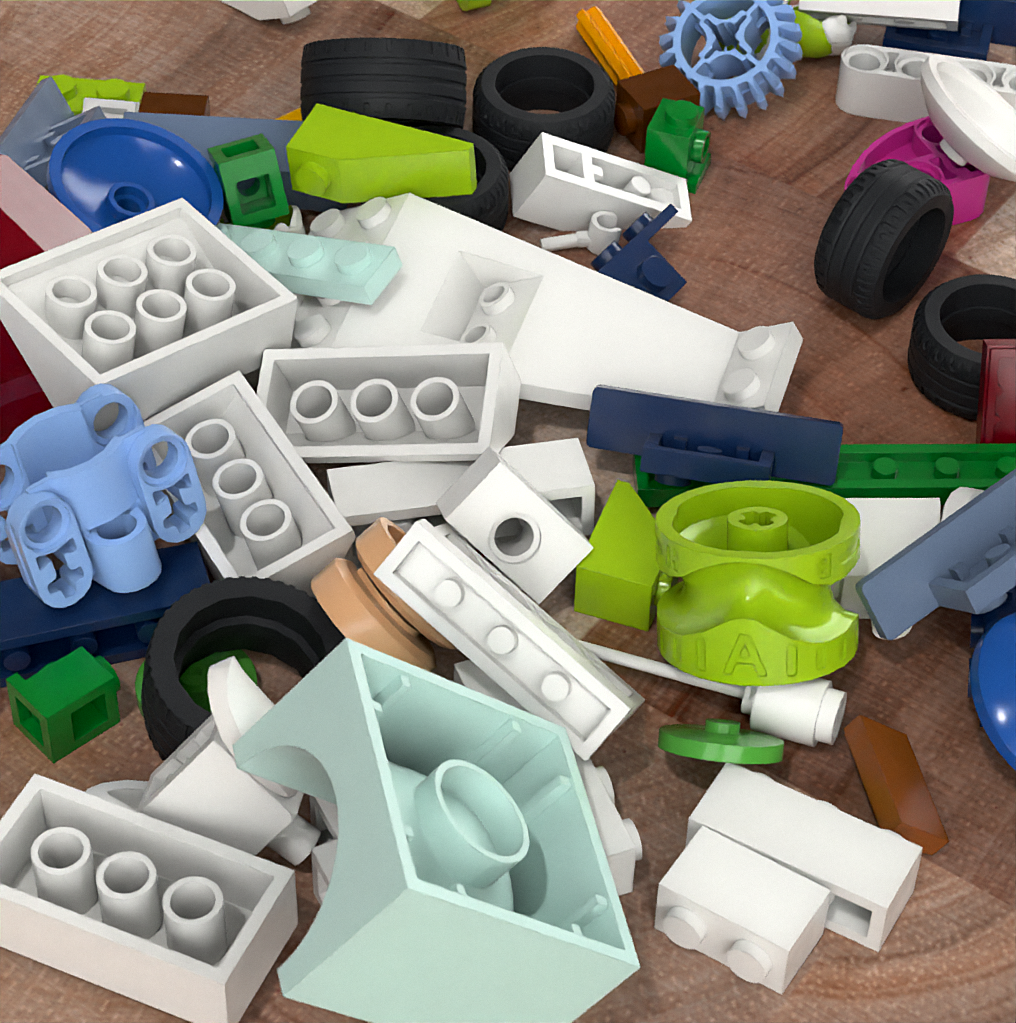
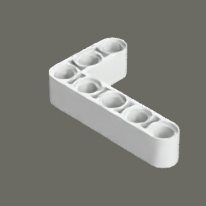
(887, 81)

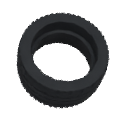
(387, 79)
(222, 618)

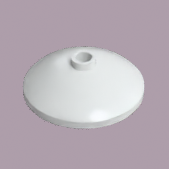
(970, 117)

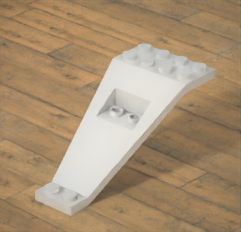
(555, 316)

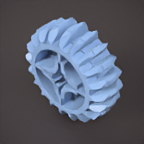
(744, 27)

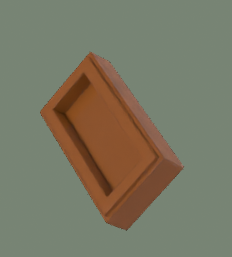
(895, 783)

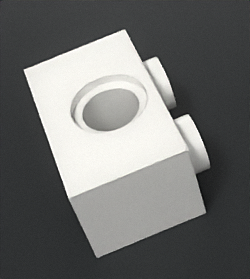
(496, 492)

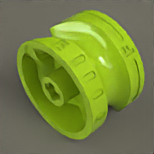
(756, 582)

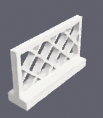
(508, 635)

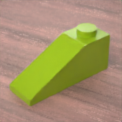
(364, 158)

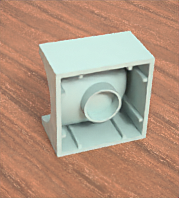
(460, 853)

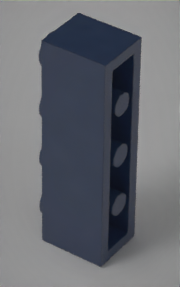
(101, 621)

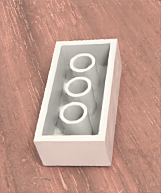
(140, 903)

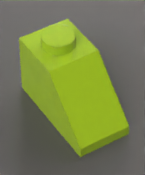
(621, 572)

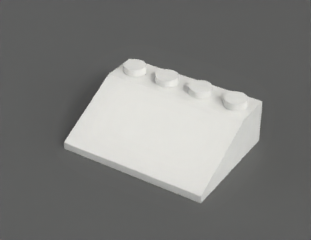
(145, 308)

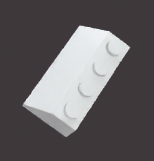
(392, 401)
(260, 496)

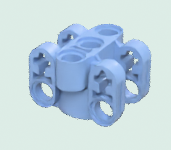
(93, 498)

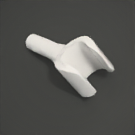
(597, 238)

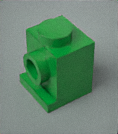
(678, 141)
(246, 160)
(65, 703)

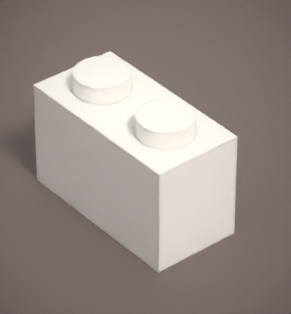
(741, 909)

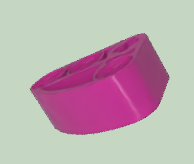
(920, 147)

